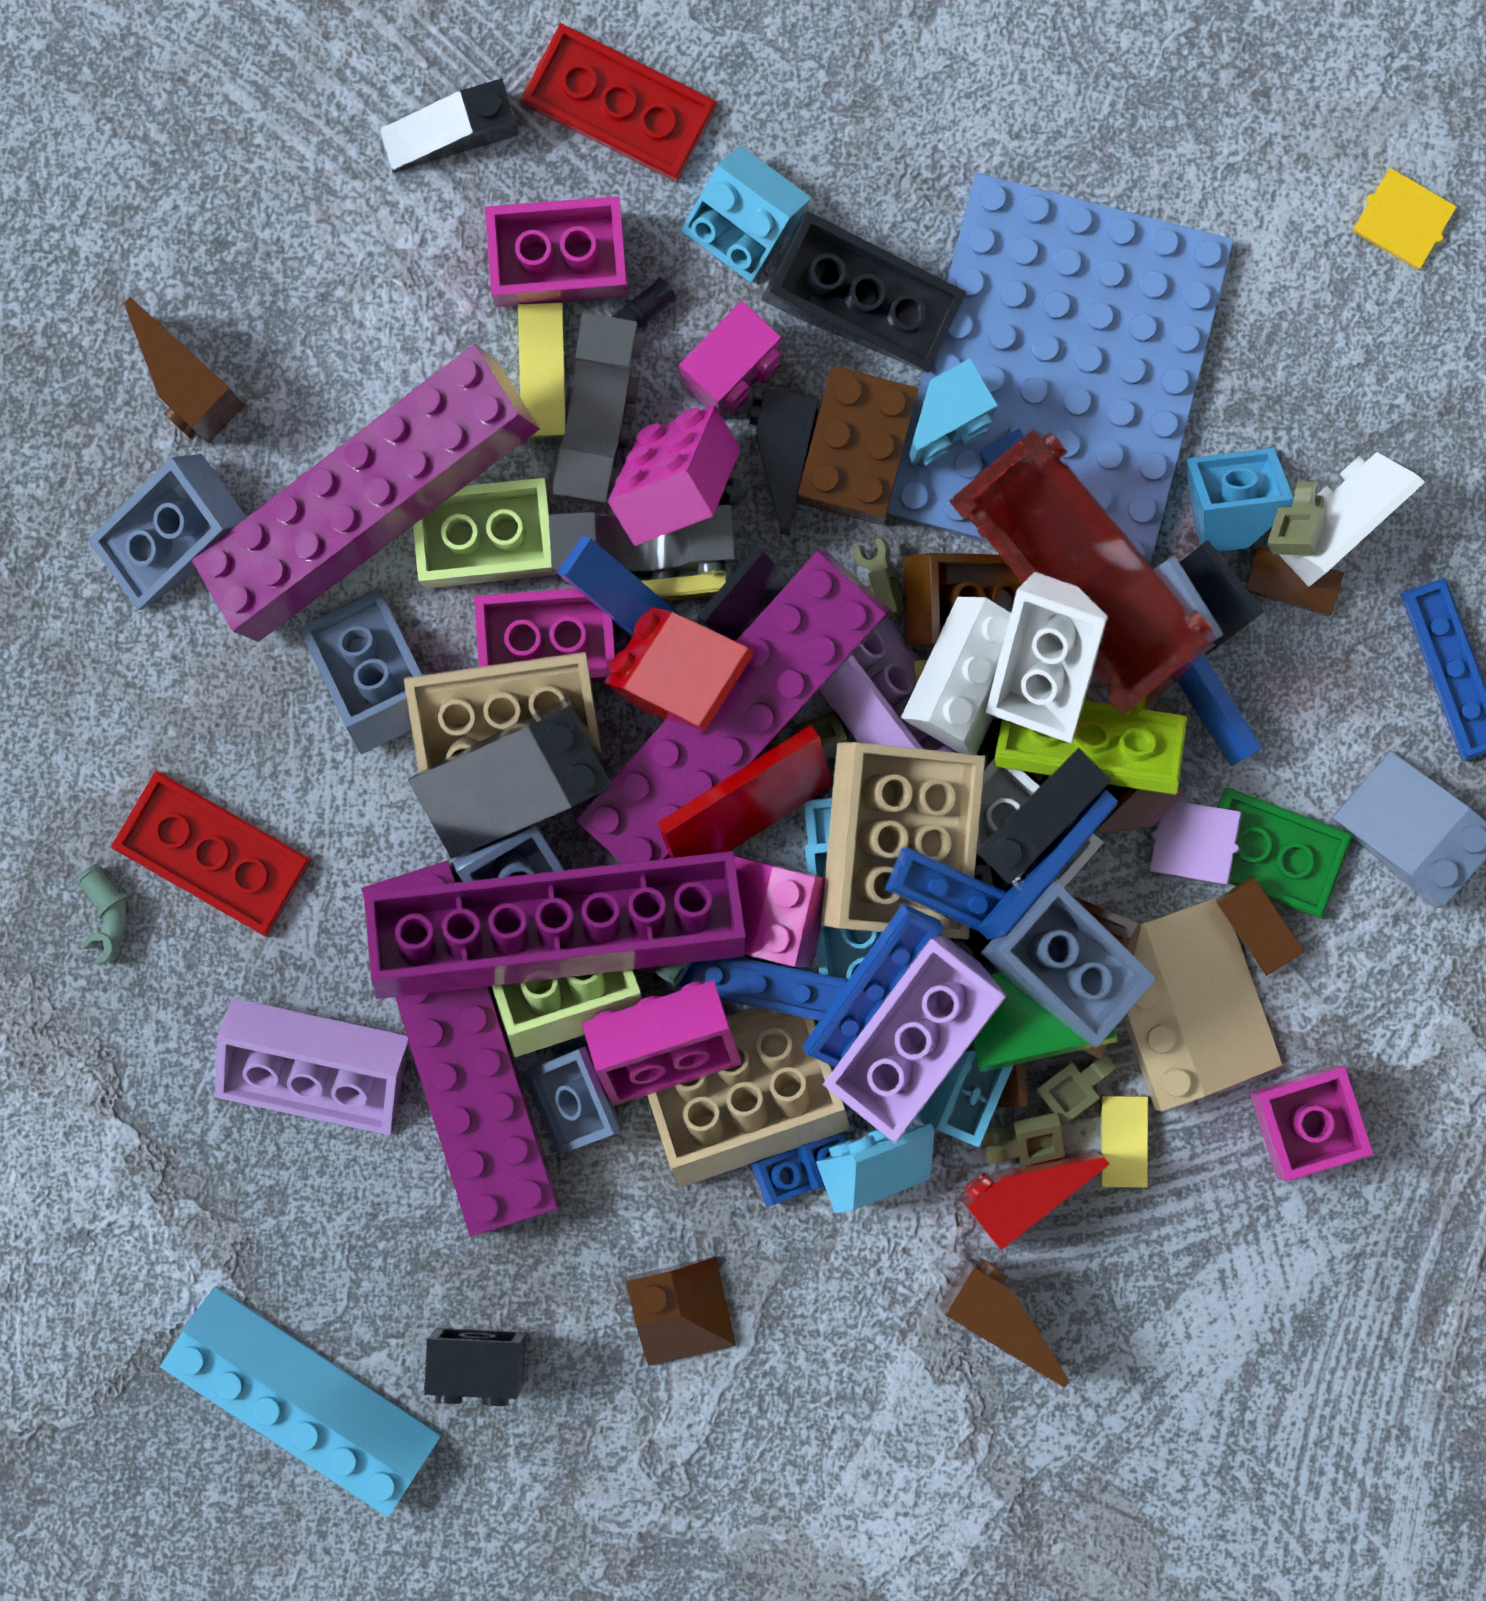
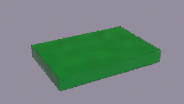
(1286, 853)
(1024, 1032)

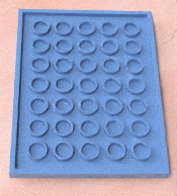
(1079, 331)

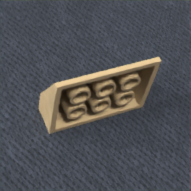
(472, 704)
(890, 802)
(1202, 1014)
(753, 1108)

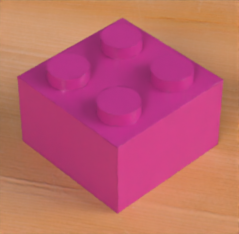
(731, 360)
(1311, 1123)

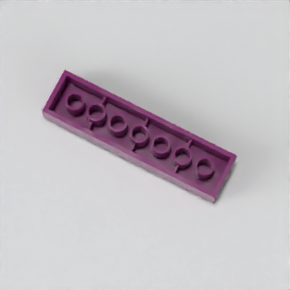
(365, 494)
(796, 651)
(553, 925)
(475, 1093)

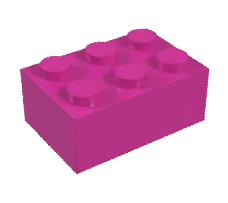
(556, 251)
(674, 474)
(543, 626)
(661, 1042)

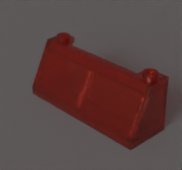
(1054, 526)

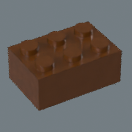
(857, 445)

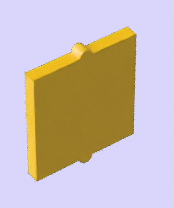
(1404, 219)

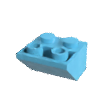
(745, 213)
(953, 409)
(965, 1100)
(876, 1167)

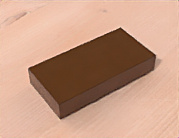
(1276, 580)
(1260, 925)

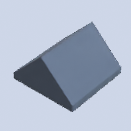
(572, 1101)

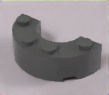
(598, 407)
(697, 547)

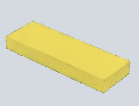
(543, 366)

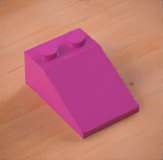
(779, 911)

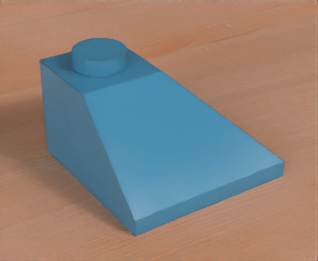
(1236, 496)

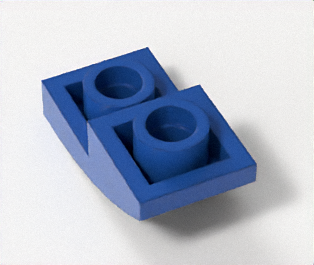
(793, 1171)

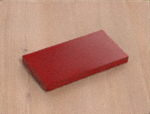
(618, 102)
(749, 799)
(211, 853)

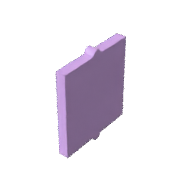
(1196, 843)

